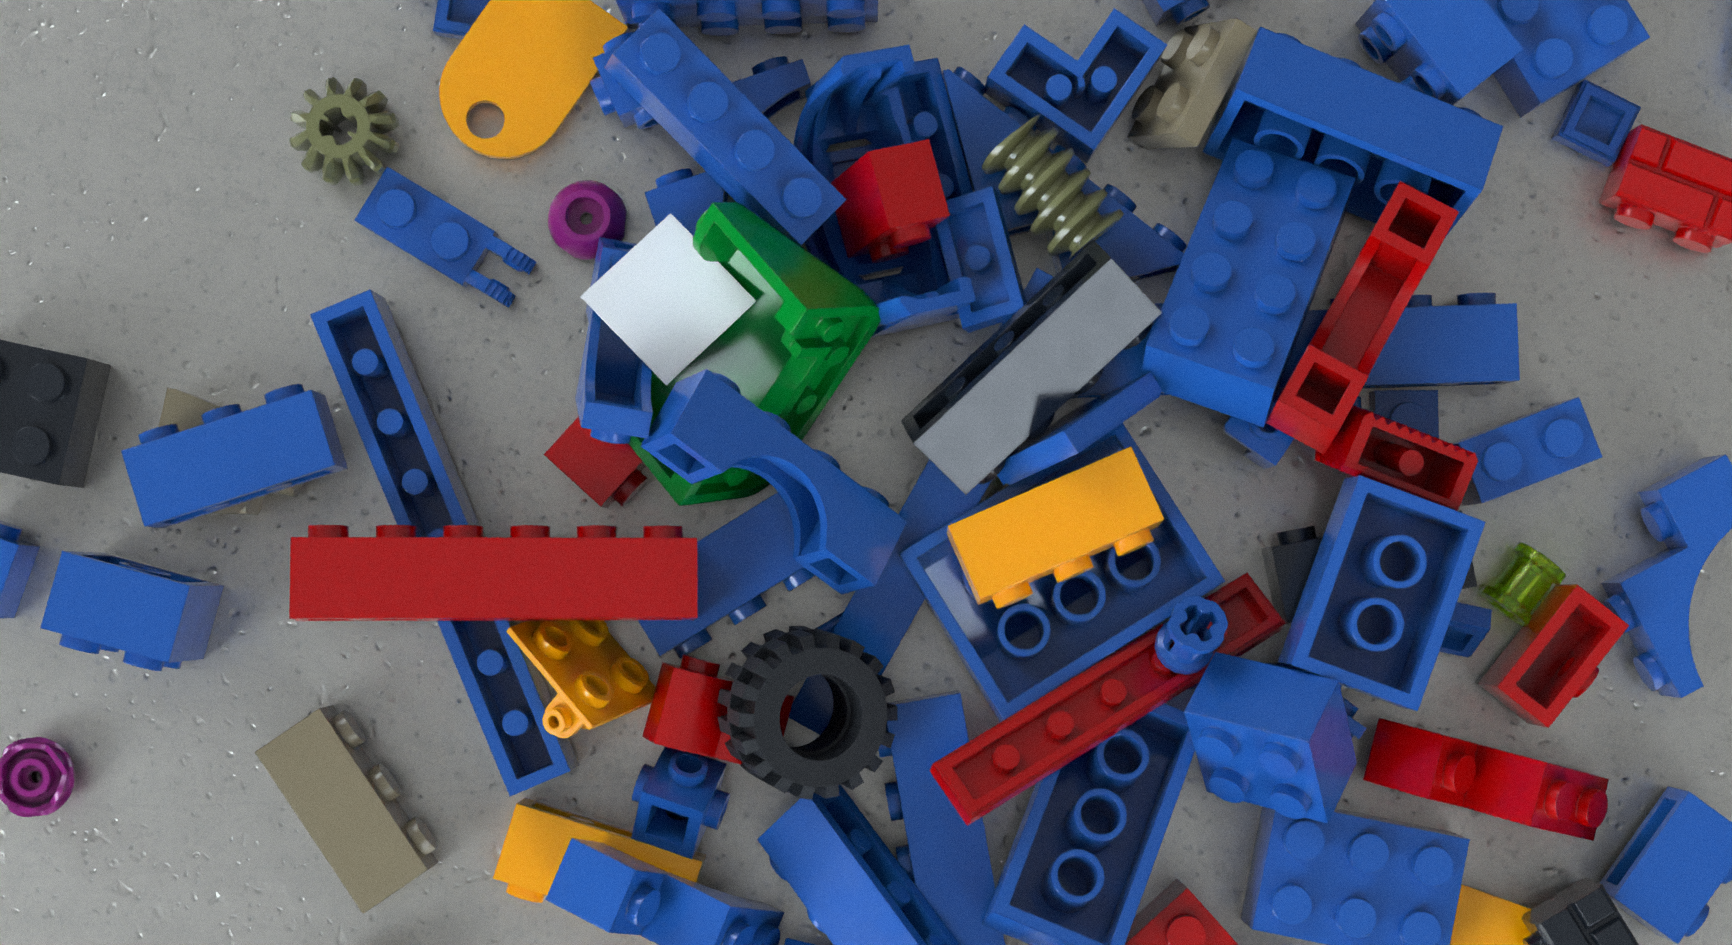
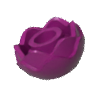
(572, 203)
(18, 789)

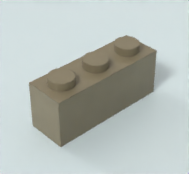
(349, 806)

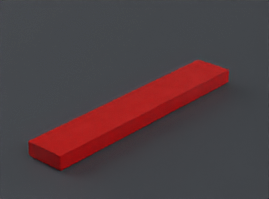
(1089, 709)

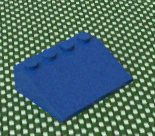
(1067, 625)

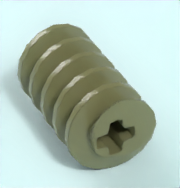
(1050, 189)

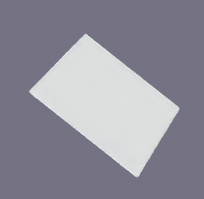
(667, 299)

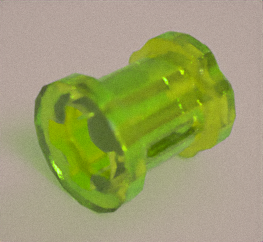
(1523, 584)

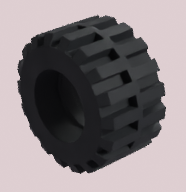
(855, 724)

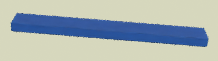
(882, 613)

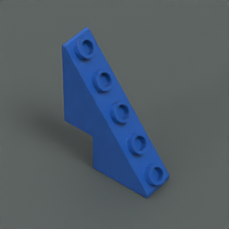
(982, 126)

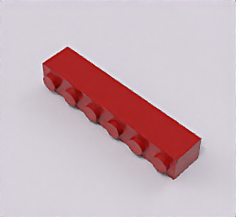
(493, 577)

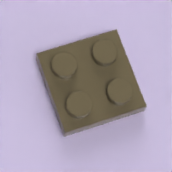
(1191, 84)

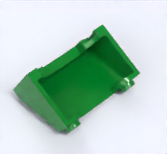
(780, 352)

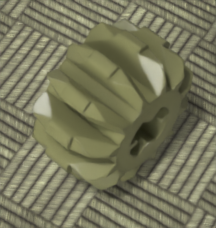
(326, 113)

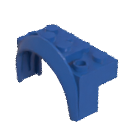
(890, 104)

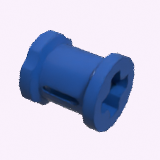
(1191, 638)

